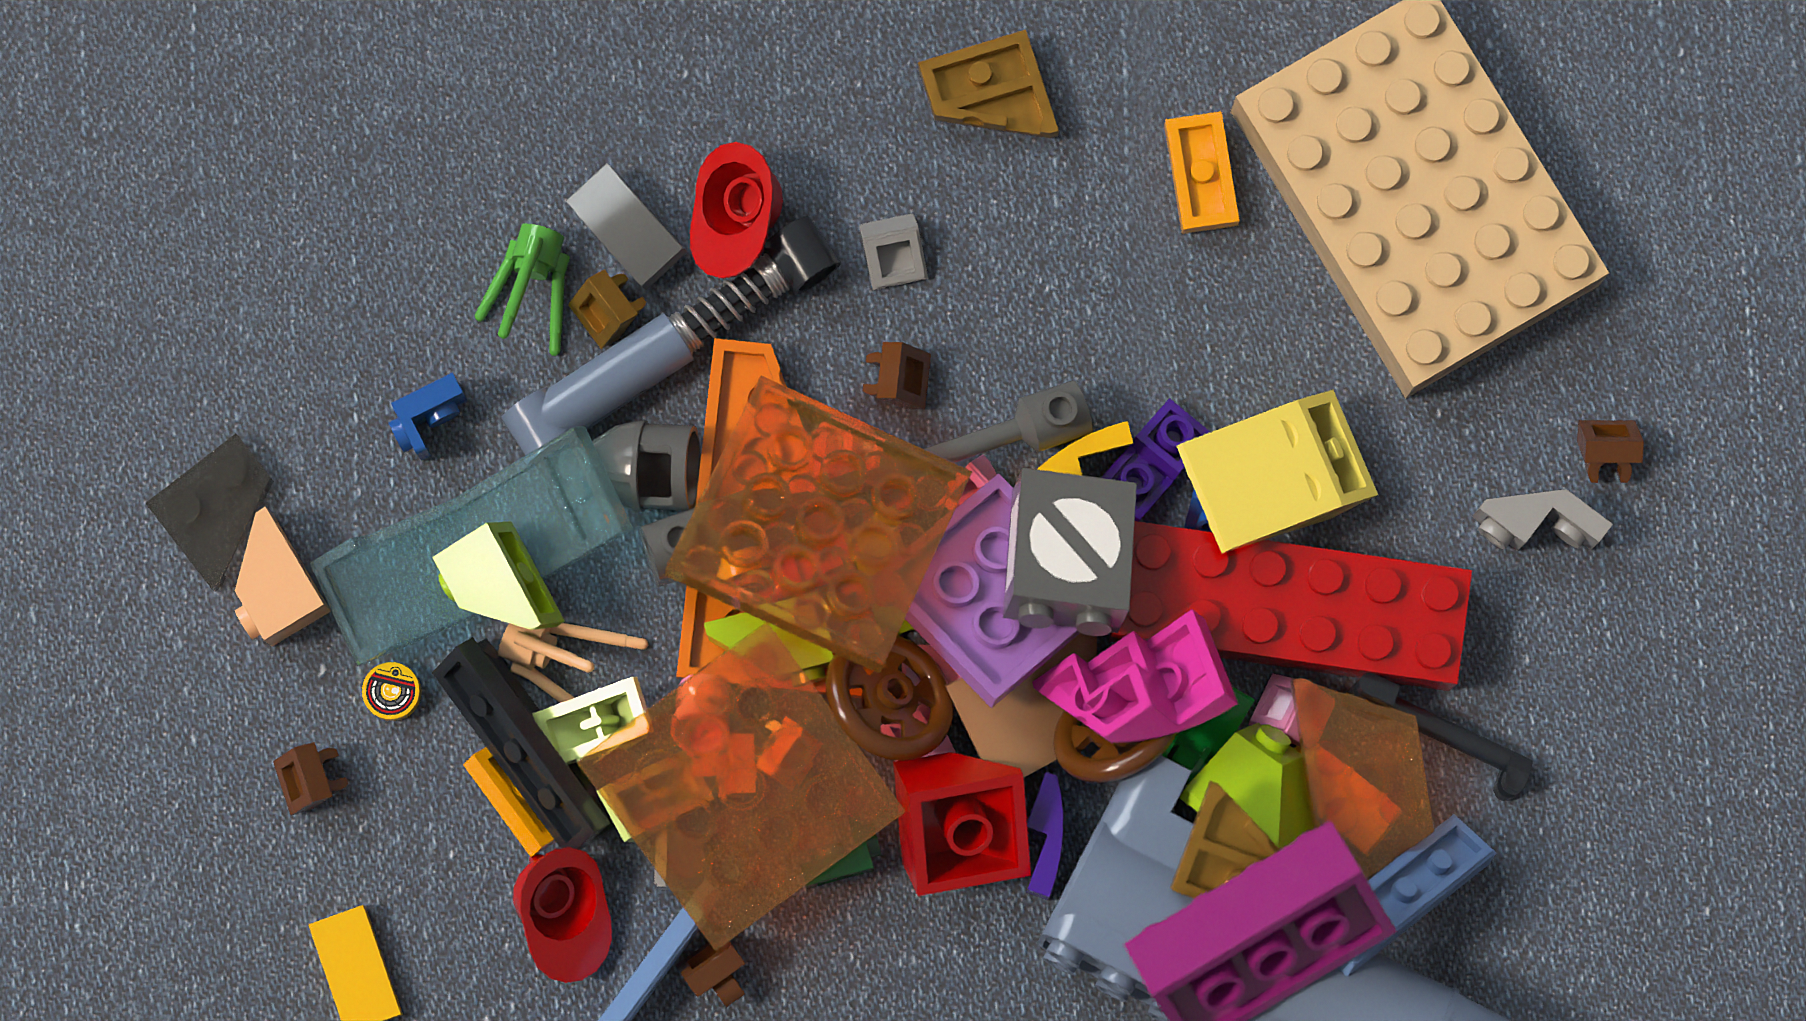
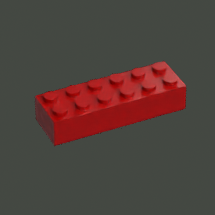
(1303, 605)

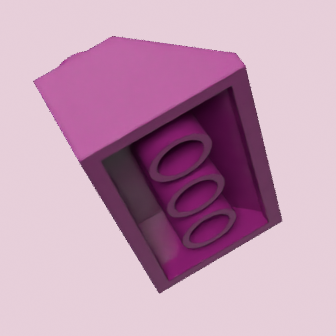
(1262, 933)

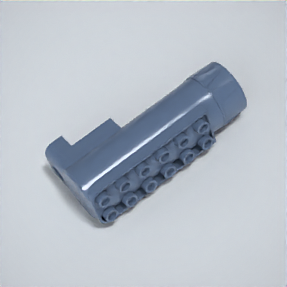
(1126, 887)

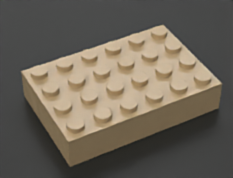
(1418, 191)

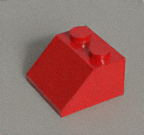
(961, 822)

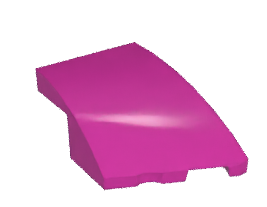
(1143, 685)

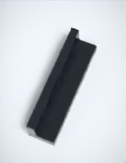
(504, 722)

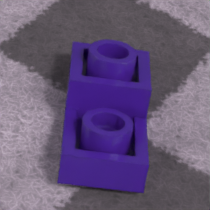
(1154, 455)

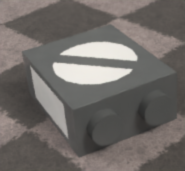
(1069, 551)

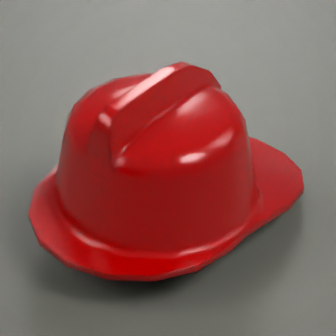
(733, 209)
(564, 913)

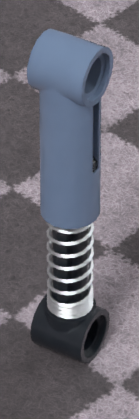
(792, 261)

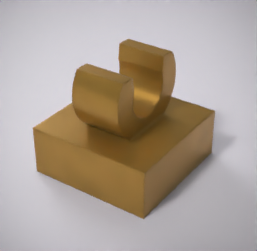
(604, 307)

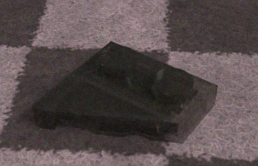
(213, 507)

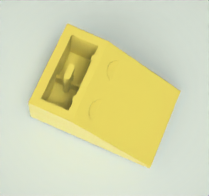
(1277, 471)

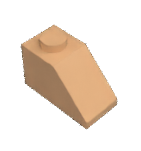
(275, 584)

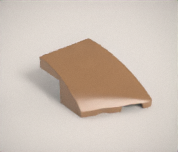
(1024, 722)

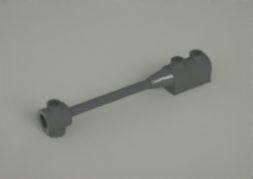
(1040, 421)

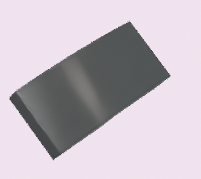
(626, 226)

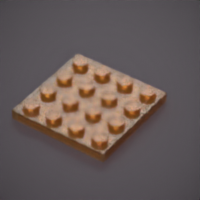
(818, 524)
(740, 785)

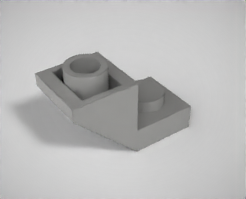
(1517, 517)

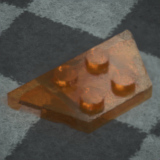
(1362, 773)

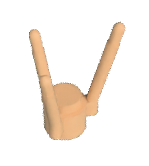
(536, 648)

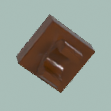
(901, 375)
(1610, 443)
(304, 778)
(713, 970)

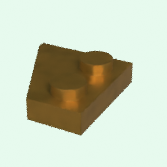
(990, 87)
(1219, 845)

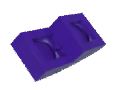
(1047, 822)

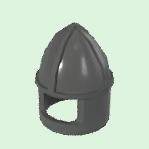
(652, 464)

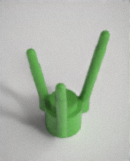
(531, 257)

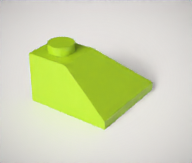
(1263, 779)

